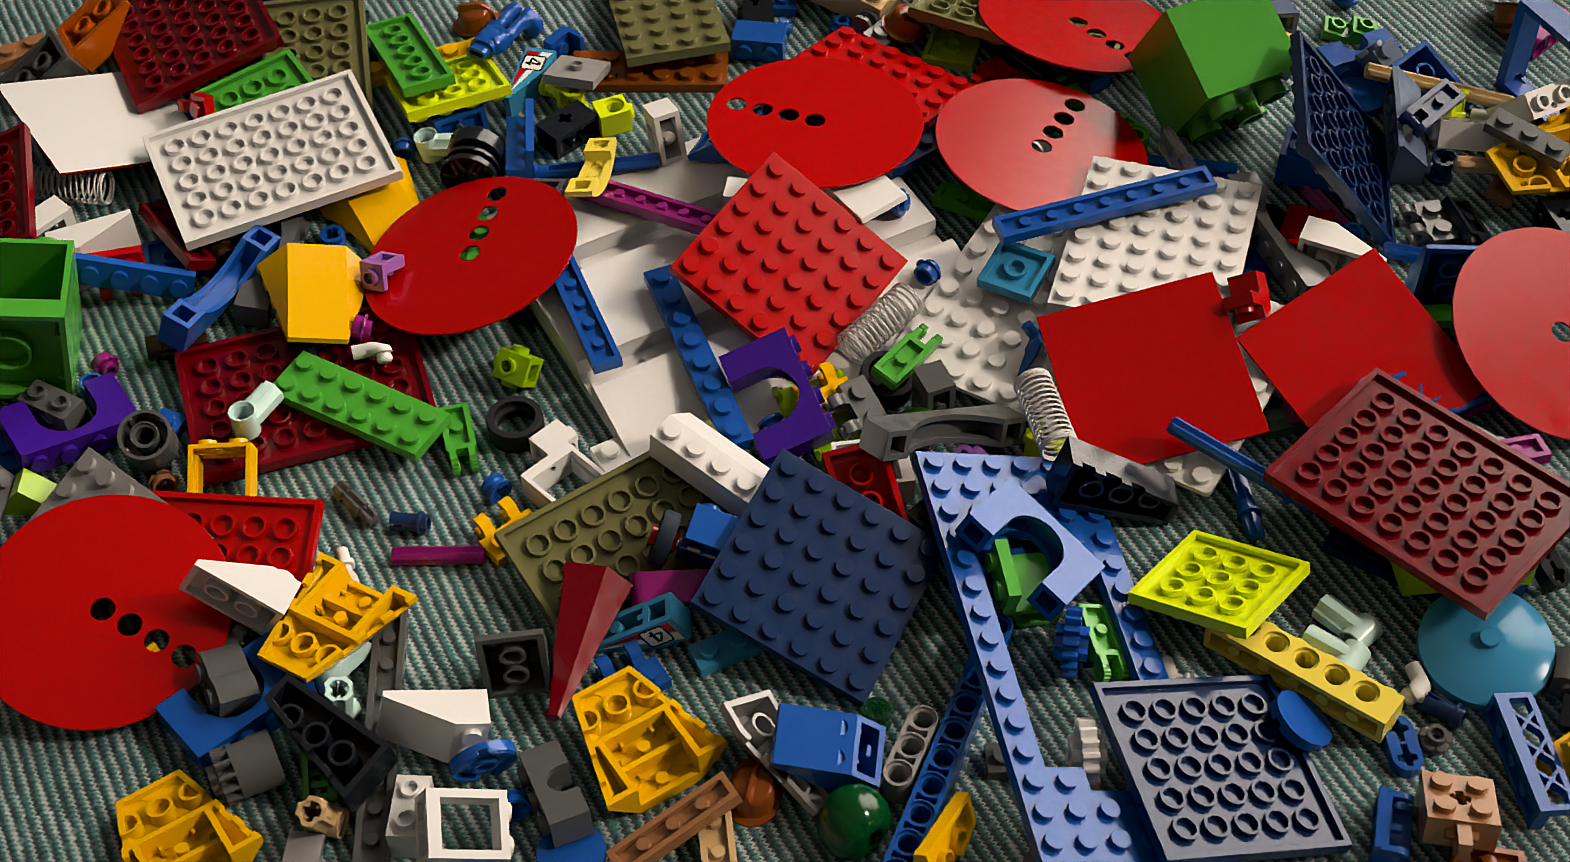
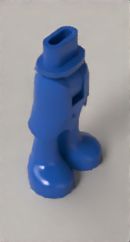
(501, 33)

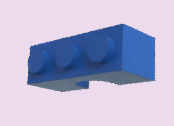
(1343, 60)

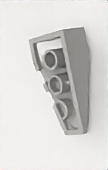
(753, 724)

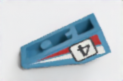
(527, 78)
(651, 623)

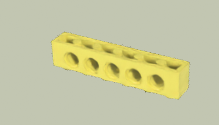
(1299, 667)

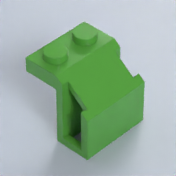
(1015, 580)

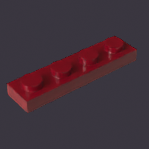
(162, 222)

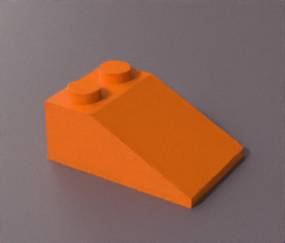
(93, 31)

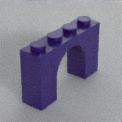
(777, 357)
(46, 449)

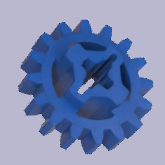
(1071, 642)

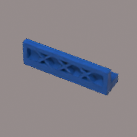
(520, 143)
(1518, 760)

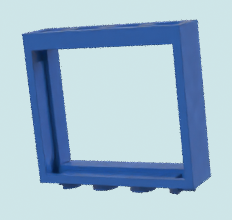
(1524, 30)

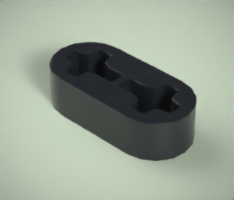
(1552, 565)

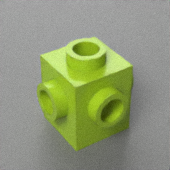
(517, 367)

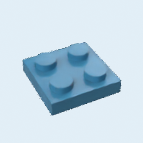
(1016, 271)

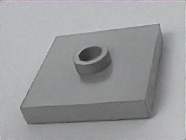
(576, 72)

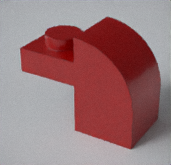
(1248, 297)

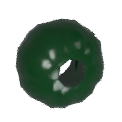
(853, 821)

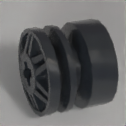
(471, 156)

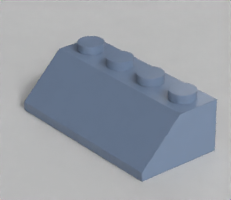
(1404, 151)

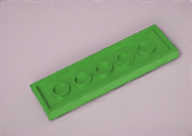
(409, 56)
(361, 406)

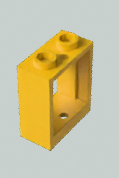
(211, 450)

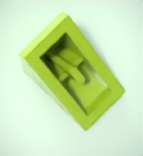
(28, 493)

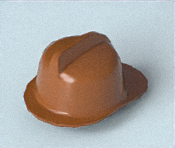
(1503, 15)
(473, 18)
(901, 26)
(759, 794)

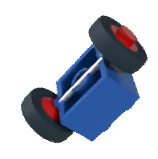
(701, 540)

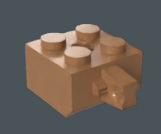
(1457, 813)

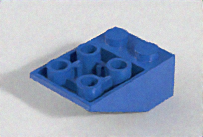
(828, 746)

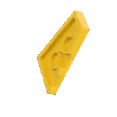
(950, 832)

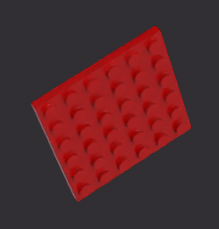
(788, 261)

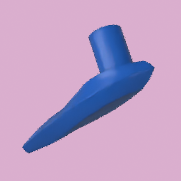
(1033, 347)

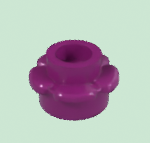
(361, 327)
(105, 363)

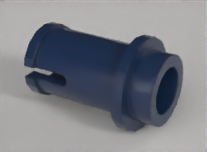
(410, 522)
(1444, 710)

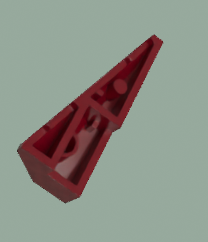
(588, 607)

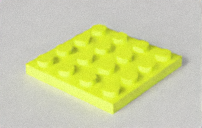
(475, 83)
(1219, 583)

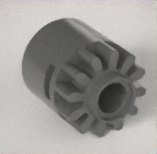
(148, 440)
(245, 768)

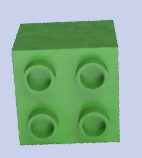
(1213, 65)
(38, 314)

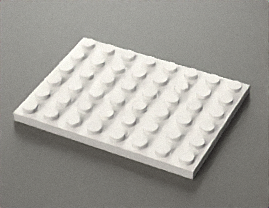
(271, 159)
(1154, 243)

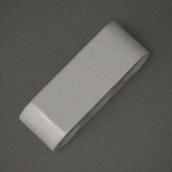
(910, 740)

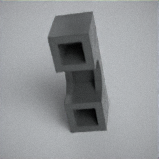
(562, 813)

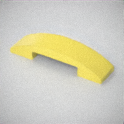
(596, 170)

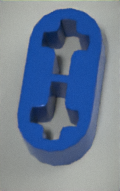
(1408, 744)

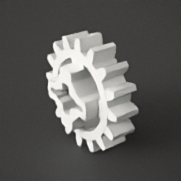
(1087, 750)

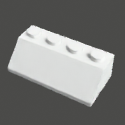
(707, 461)

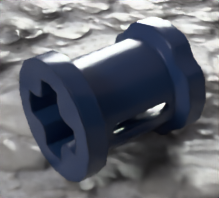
(1441, 173)

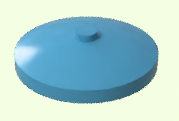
(1478, 658)

